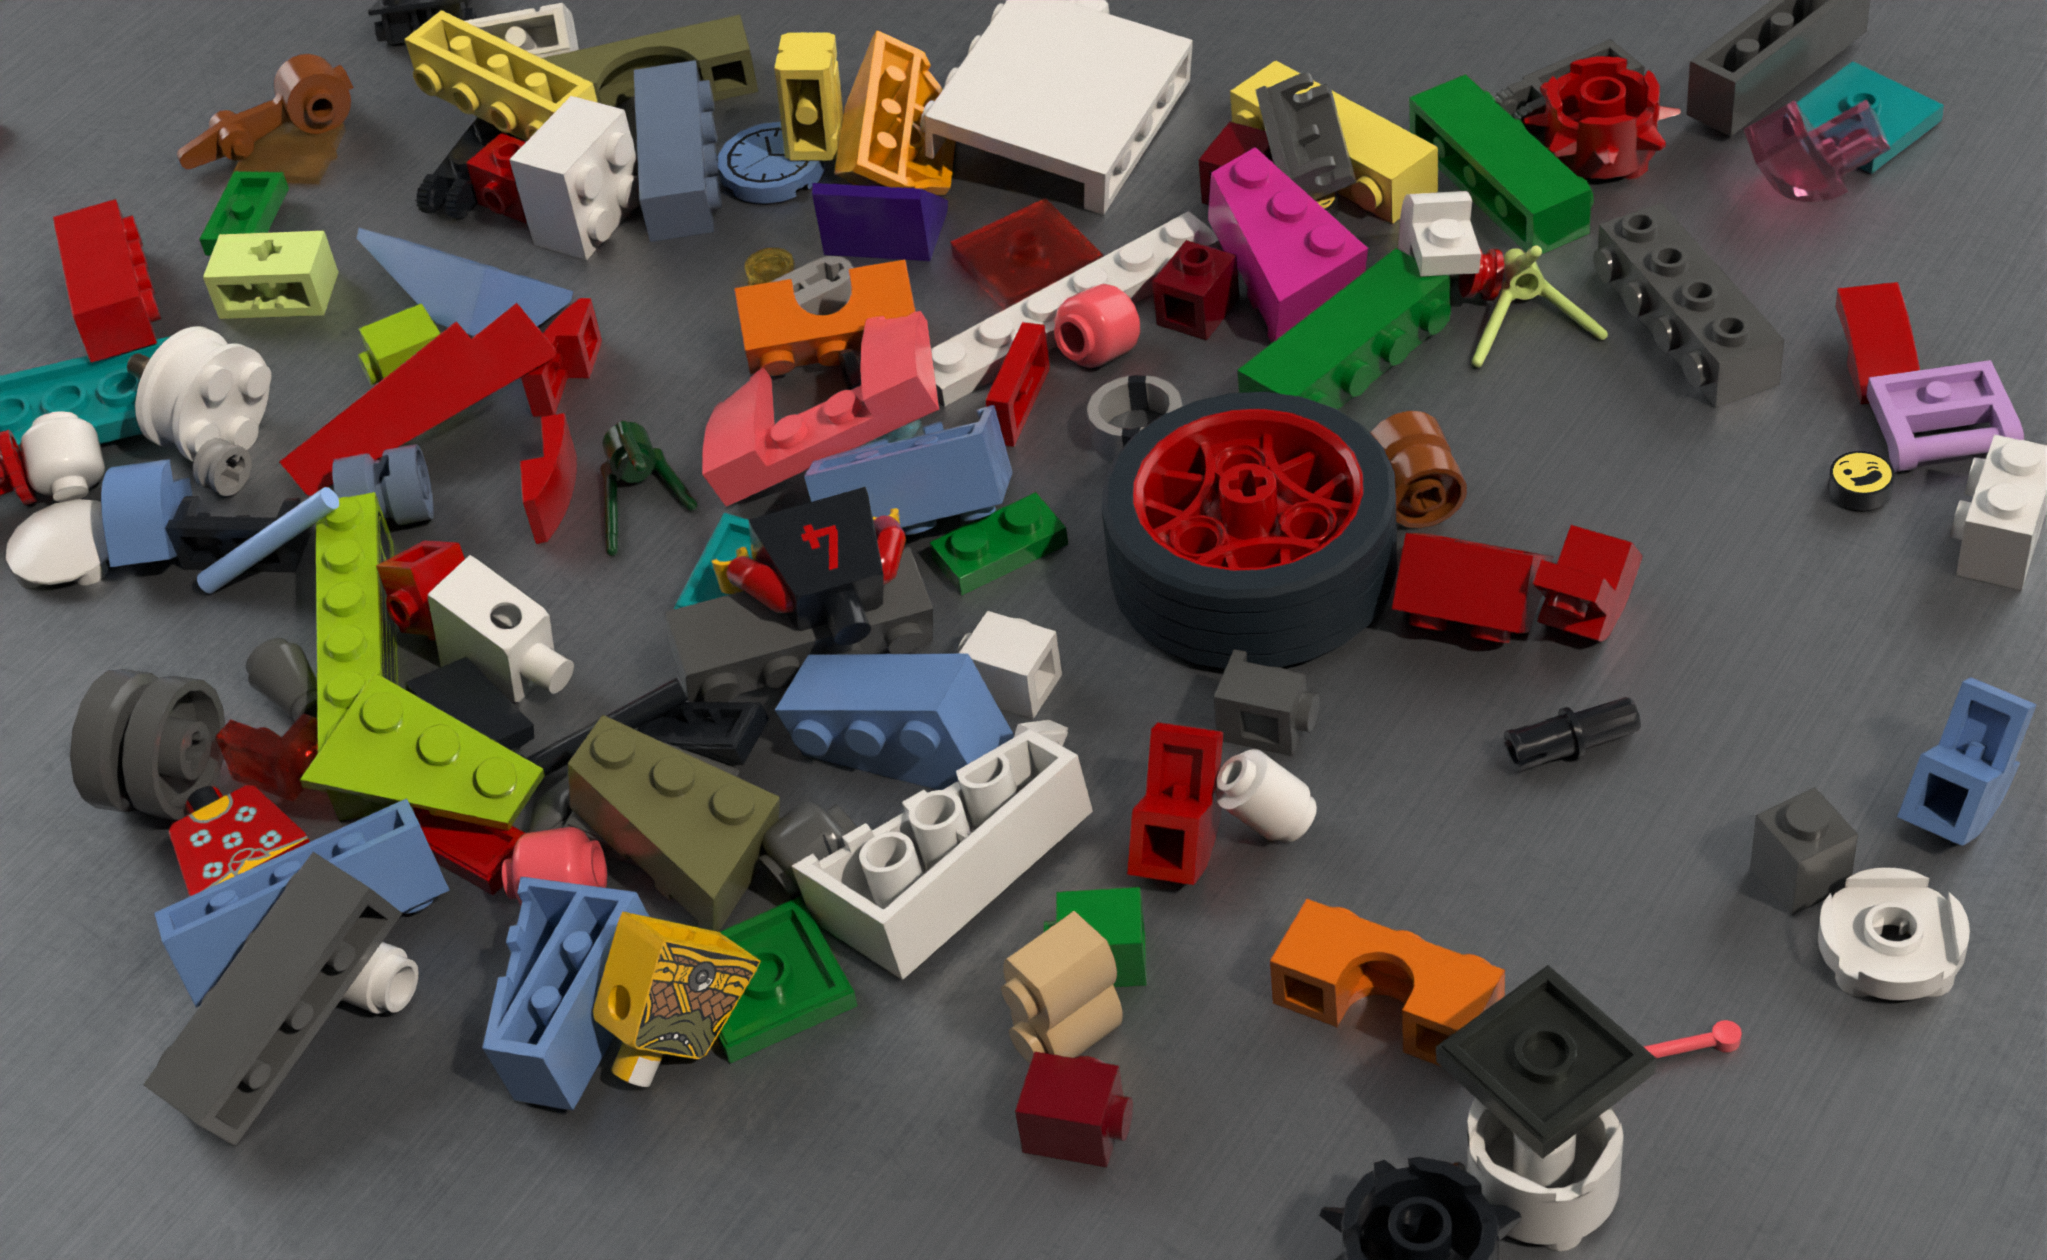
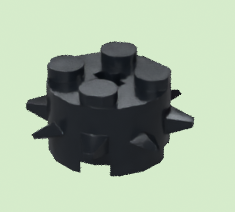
(1420, 1215)

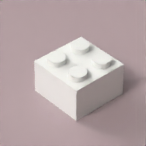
(577, 177)

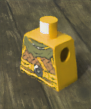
(667, 992)

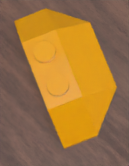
(882, 122)

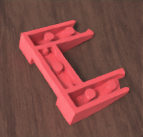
(751, 452)

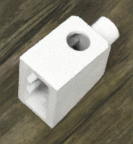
(497, 630)

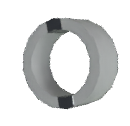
(1121, 396)

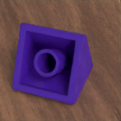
(878, 221)

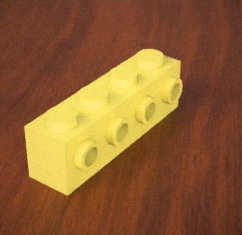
(490, 76)

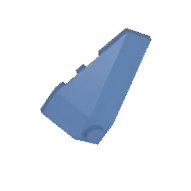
(459, 287)

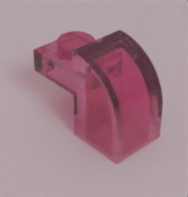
(1808, 160)

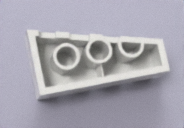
(949, 854)

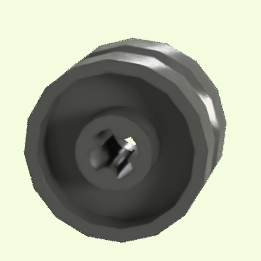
(146, 742)

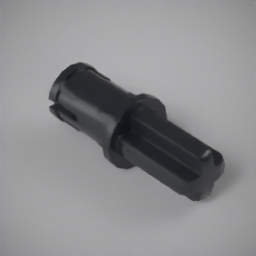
(1570, 733)

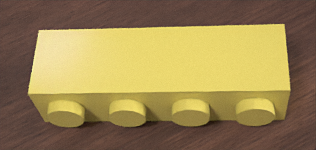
(1383, 155)

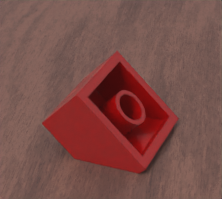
(1467, 584)

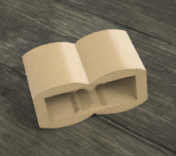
(1062, 990)

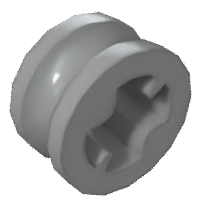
(222, 466)

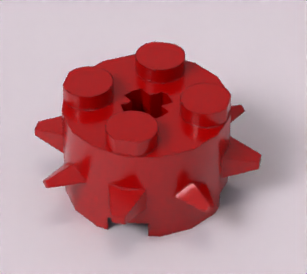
(1603, 118)

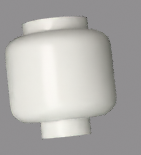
(62, 456)

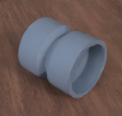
(397, 479)

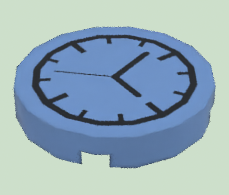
(757, 167)

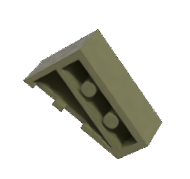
(673, 816)

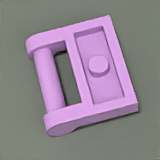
(1941, 400)

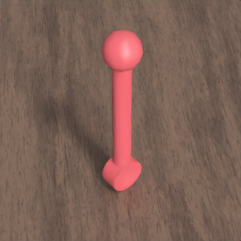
(1724, 1037)

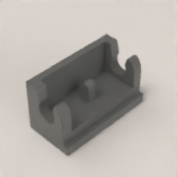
(1306, 135)

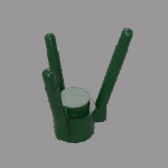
(632, 460)

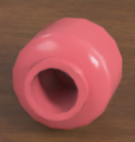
(1097, 326)
(555, 856)

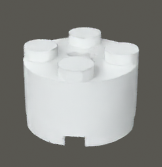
(1556, 1195)

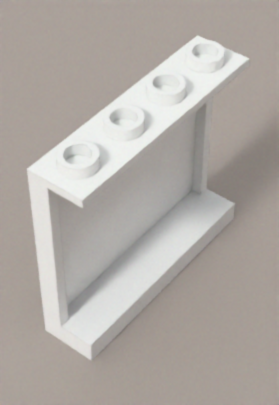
(1062, 92)

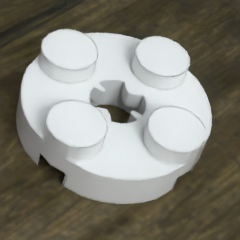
(1886, 968)

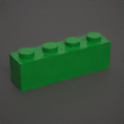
(1502, 165)
(1353, 335)

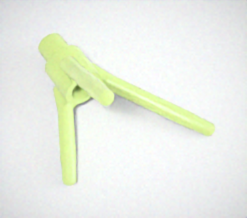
(1525, 282)

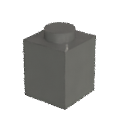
(1803, 850)

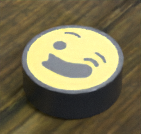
(1861, 480)

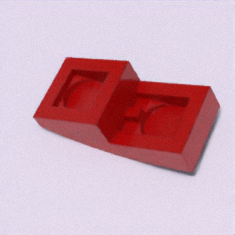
(1876, 333)
(577, 344)
(549, 479)

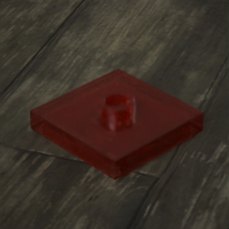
(1023, 252)

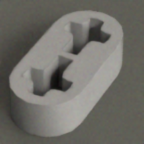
(821, 284)

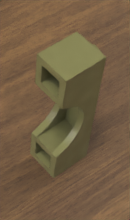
(716, 46)

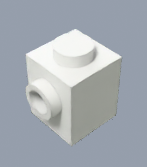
(1014, 661)

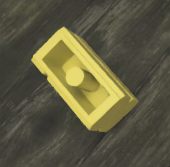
(809, 95)

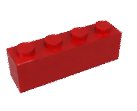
(107, 280)

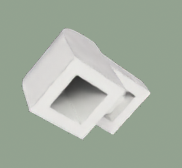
(1439, 233)

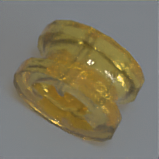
(768, 265)

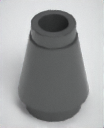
(284, 677)

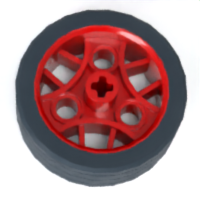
(1251, 529)

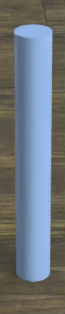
(268, 540)

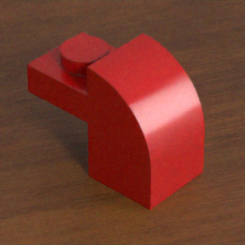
(1588, 583)
(1180, 812)

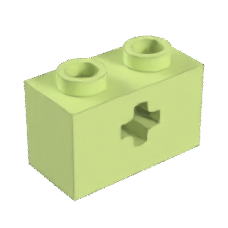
(271, 274)

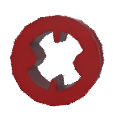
(1488, 280)

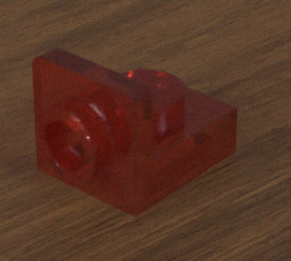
(266, 759)

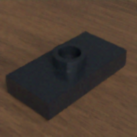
(711, 729)

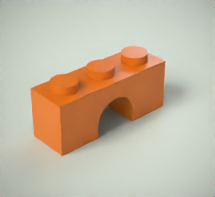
(785, 336)
(1339, 958)

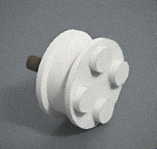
(200, 391)

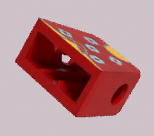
(230, 835)

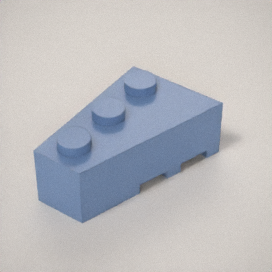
(923, 476)
(894, 714)
(542, 1010)

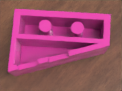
(1283, 241)

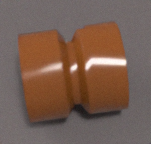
(1426, 474)

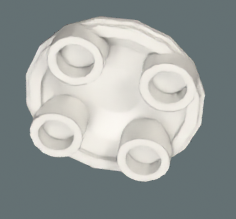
(60, 545)

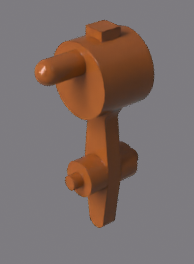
(305, 93)

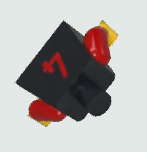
(820, 563)

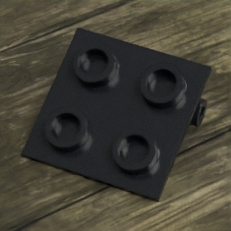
(396, 18)

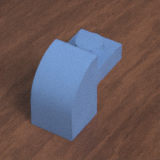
(136, 509)
(1972, 766)

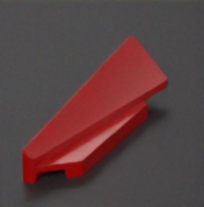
(422, 393)

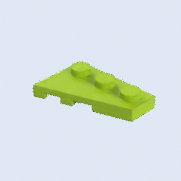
(406, 748)

